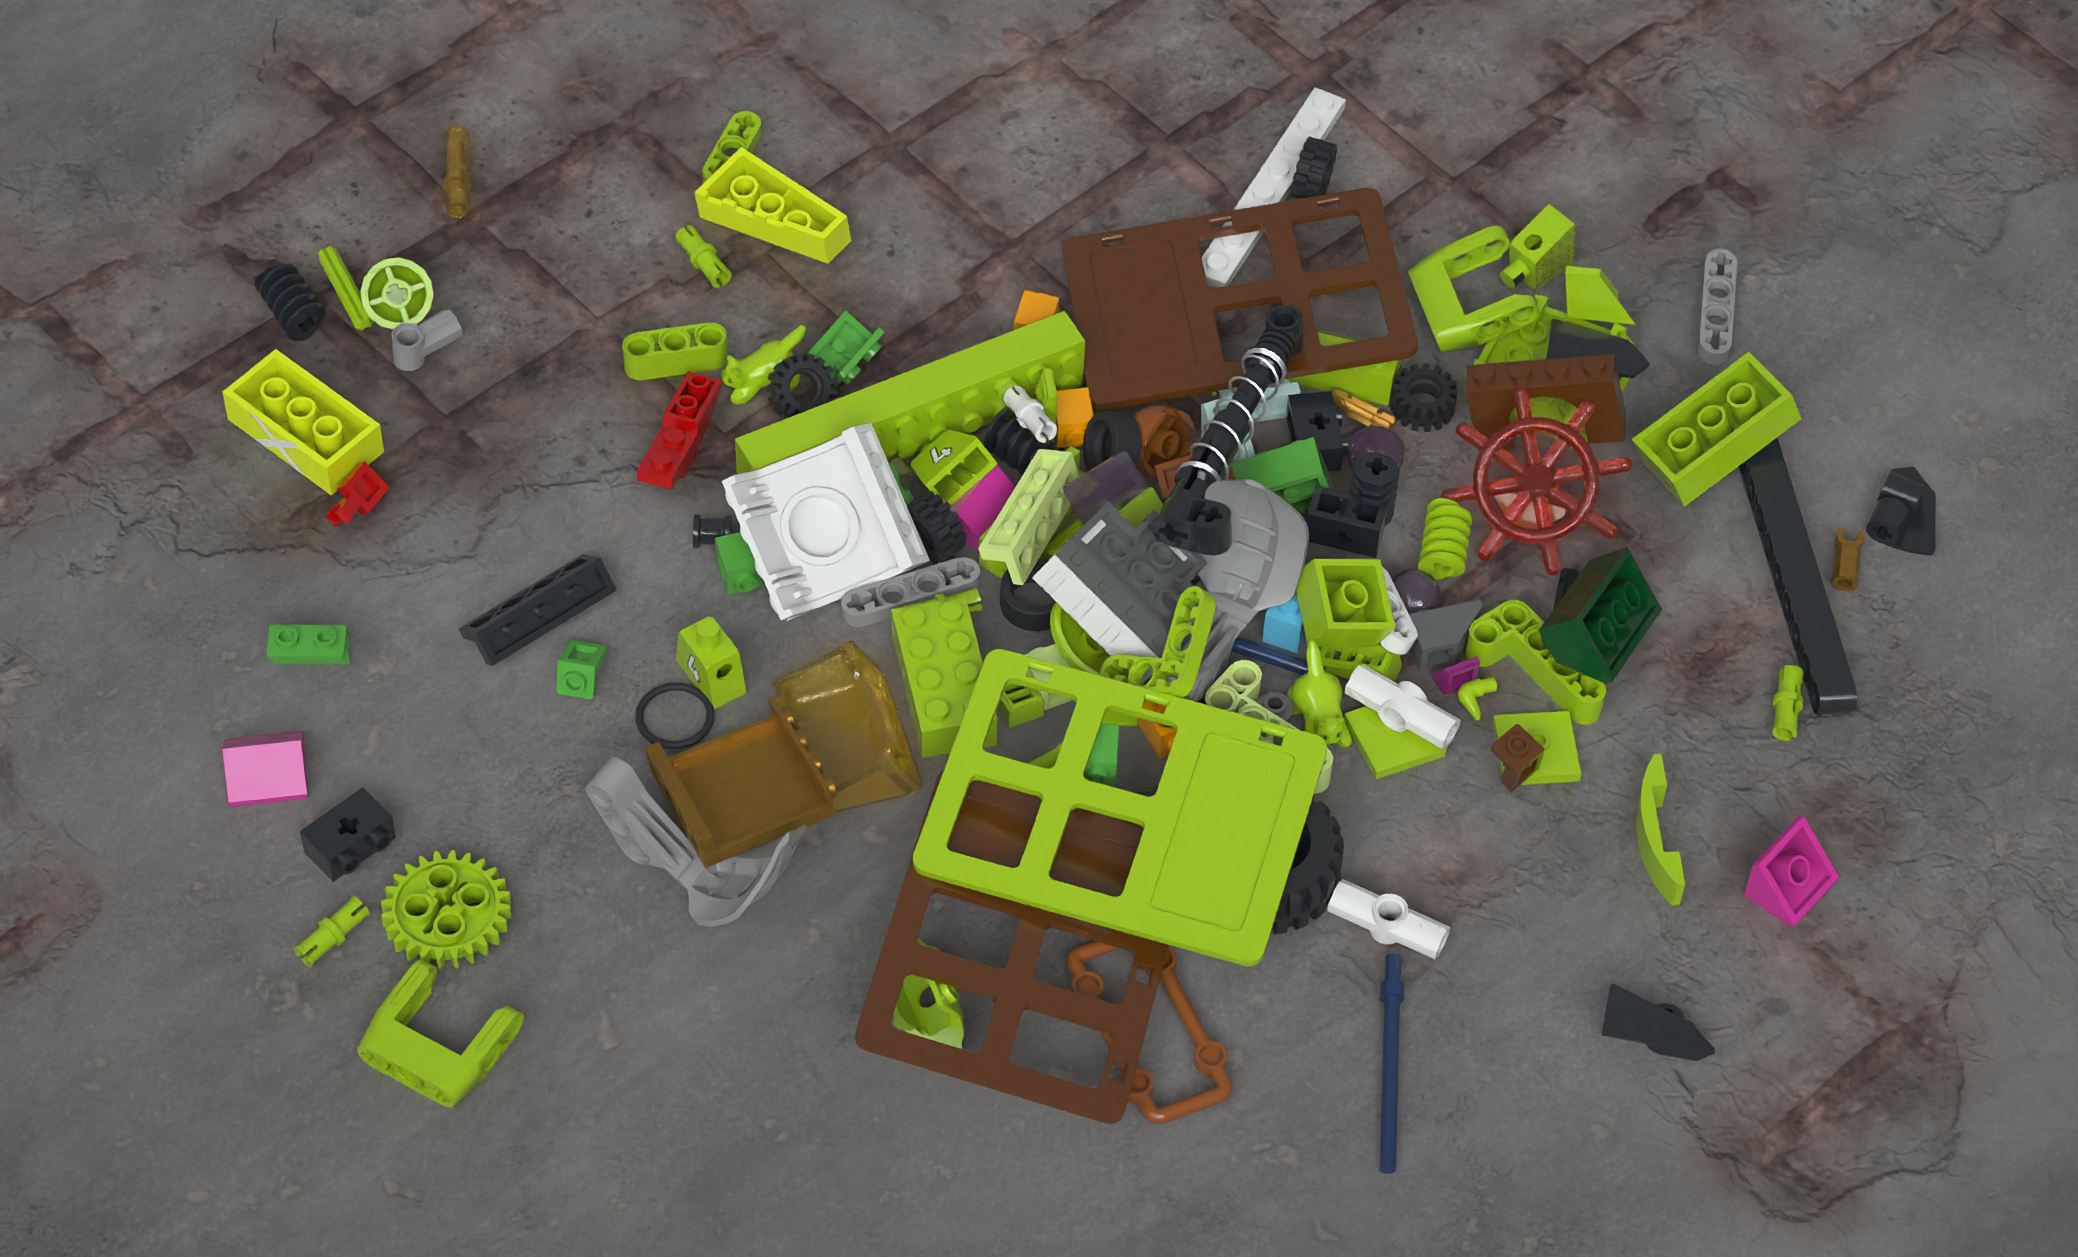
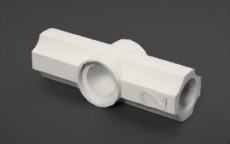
(1402, 706)
(1370, 909)

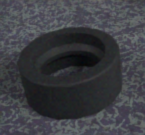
(1109, 434)
(1019, 614)

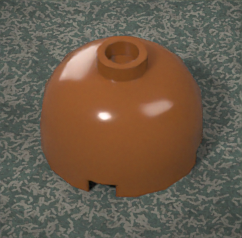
(1163, 436)

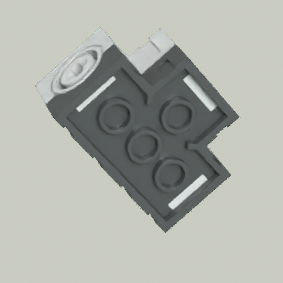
(1121, 583)

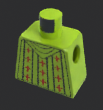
(1540, 250)

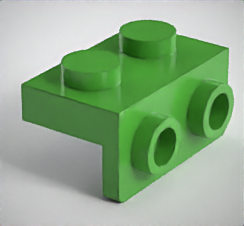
(845, 346)
(308, 644)

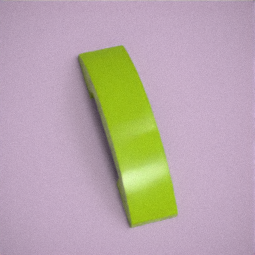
(1663, 867)

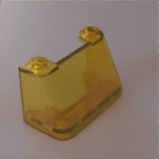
(851, 726)

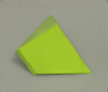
(1593, 296)

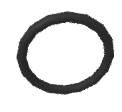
(674, 687)

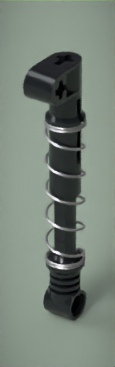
(1186, 517)

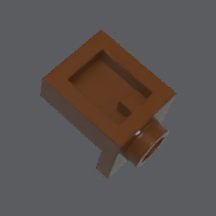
(1519, 755)

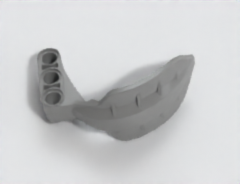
(1255, 572)
(652, 838)

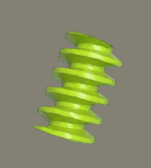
(1445, 539)

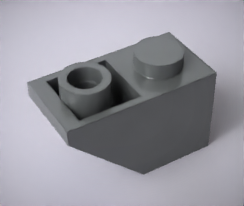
(1442, 633)

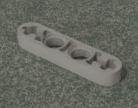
(1717, 306)
(907, 586)

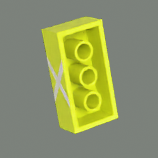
(302, 421)

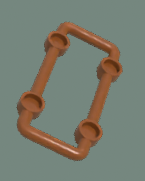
(1209, 1054)

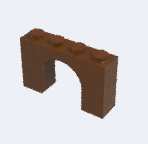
(1572, 379)

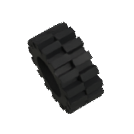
(1314, 168)
(787, 370)
(1427, 382)
(937, 526)

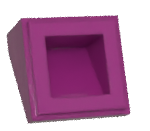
(1452, 677)

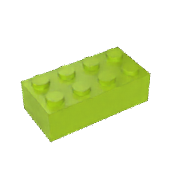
(1716, 428)
(938, 670)

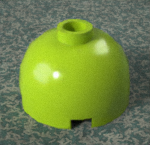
(396, 293)

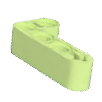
(1232, 696)

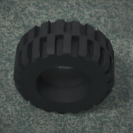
(1314, 880)

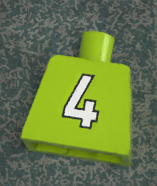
(952, 464)
(705, 650)

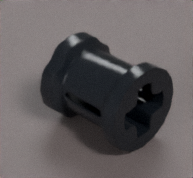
(703, 524)

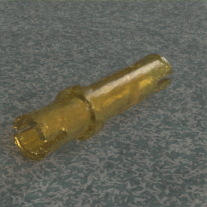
(457, 182)

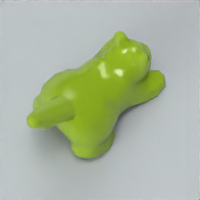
(752, 372)
(1319, 698)

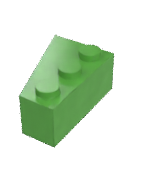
(1288, 472)

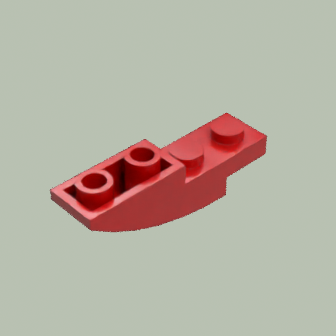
(682, 431)

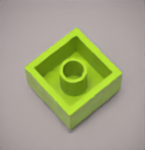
(1345, 602)

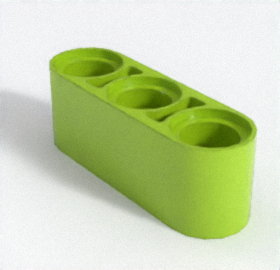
(675, 351)

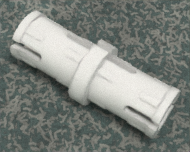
(1030, 414)

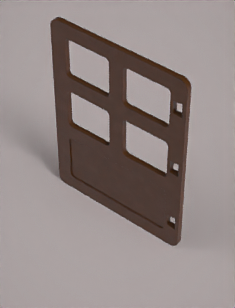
(1153, 314)
(1091, 855)

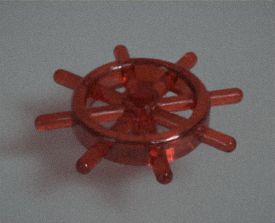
(1537, 480)

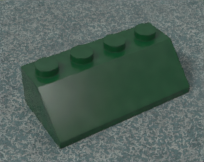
(1601, 617)

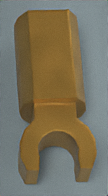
(1846, 561)

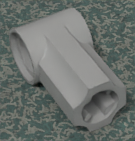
(415, 341)

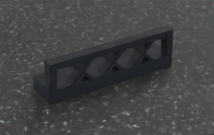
(539, 608)

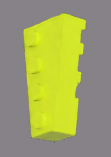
(772, 207)

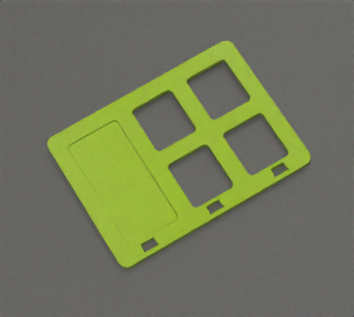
(1212, 834)

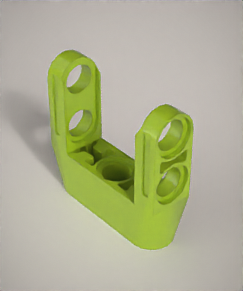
(1441, 305)
(423, 1062)

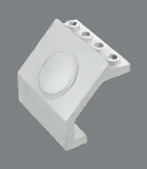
(825, 522)

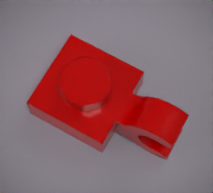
(360, 493)

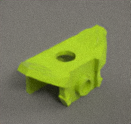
(938, 1022)

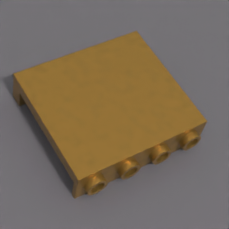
(744, 786)

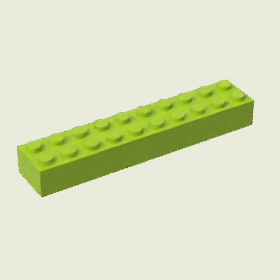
(921, 404)

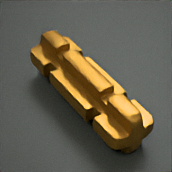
(1362, 410)

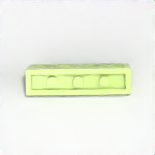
(1030, 509)

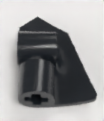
(1577, 341)
(1905, 513)
(1657, 1026)

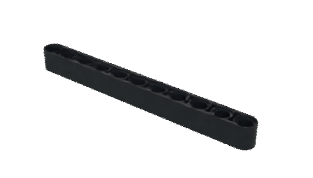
(1798, 582)

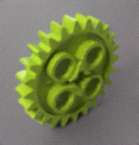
(446, 909)

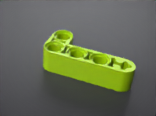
(1514, 632)

